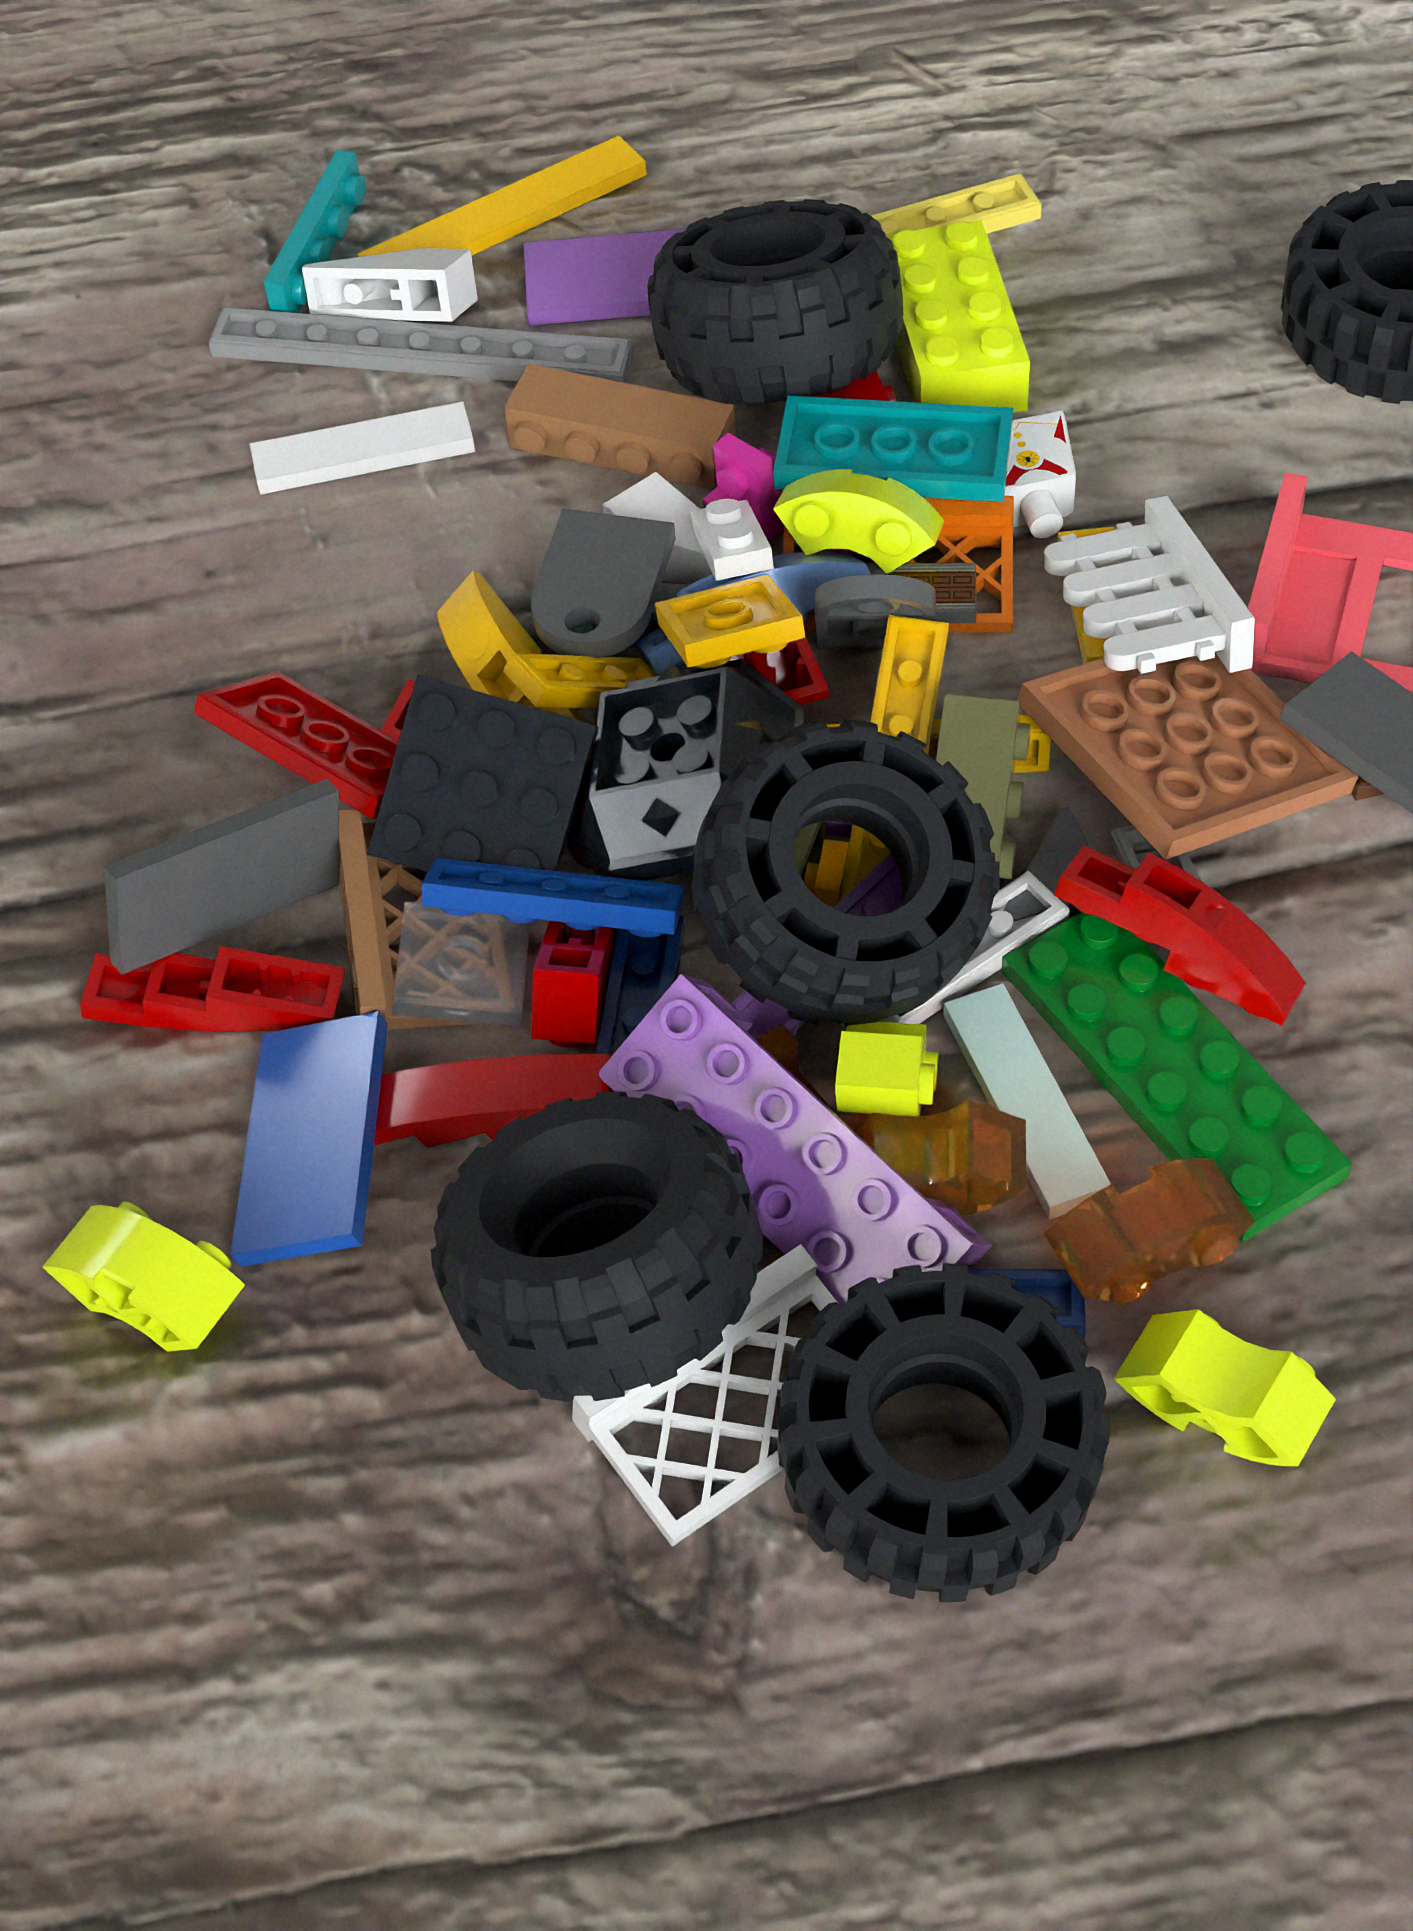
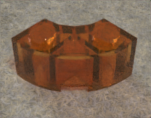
(957, 1156)
(1169, 1223)

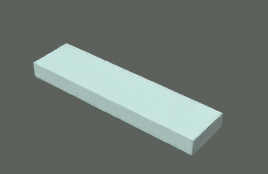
(1021, 1084)

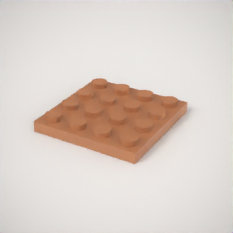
(1184, 748)

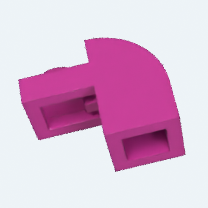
(748, 475)

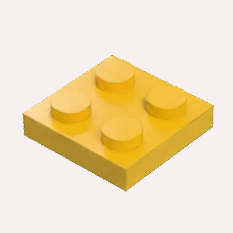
(730, 621)

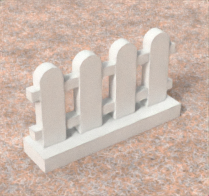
(1153, 593)

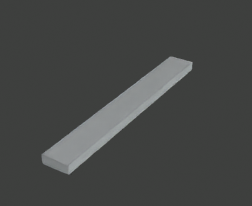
(412, 346)

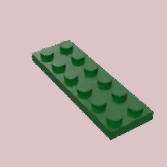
(1175, 1065)

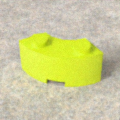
(860, 515)
(885, 1069)
(145, 1275)
(1249, 1395)

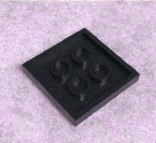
(481, 781)

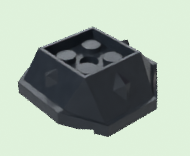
(662, 760)

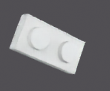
(731, 539)

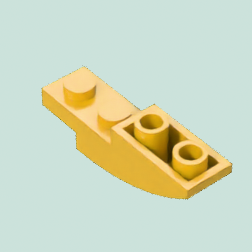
(483, 637)

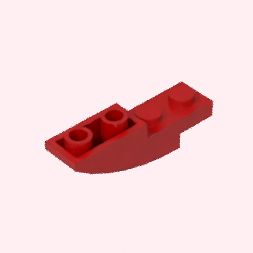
(1208, 936)

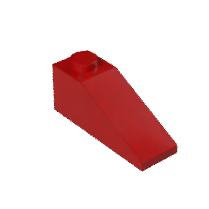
(571, 984)

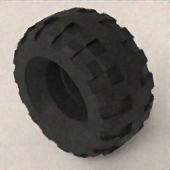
(776, 301)
(792, 942)
(597, 1246)

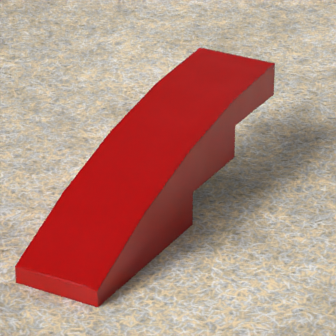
(220, 995)
(480, 1094)

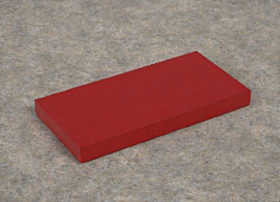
(305, 735)

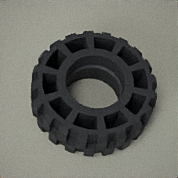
(1343, 296)
(924, 1528)

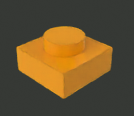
(827, 877)

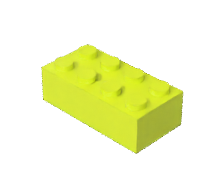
(958, 321)

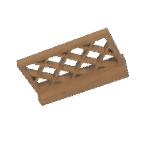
(365, 922)

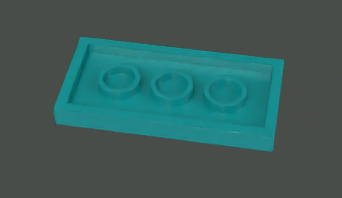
(926, 446)

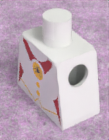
(1041, 473)

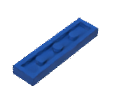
(535, 894)

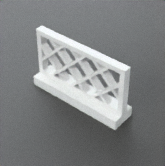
(775, 1295)

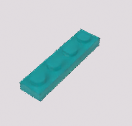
(315, 231)

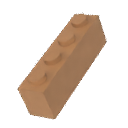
(617, 425)

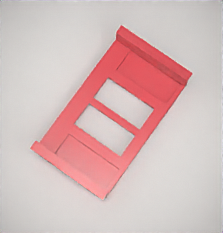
(1319, 589)

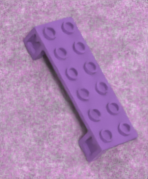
(802, 1163)

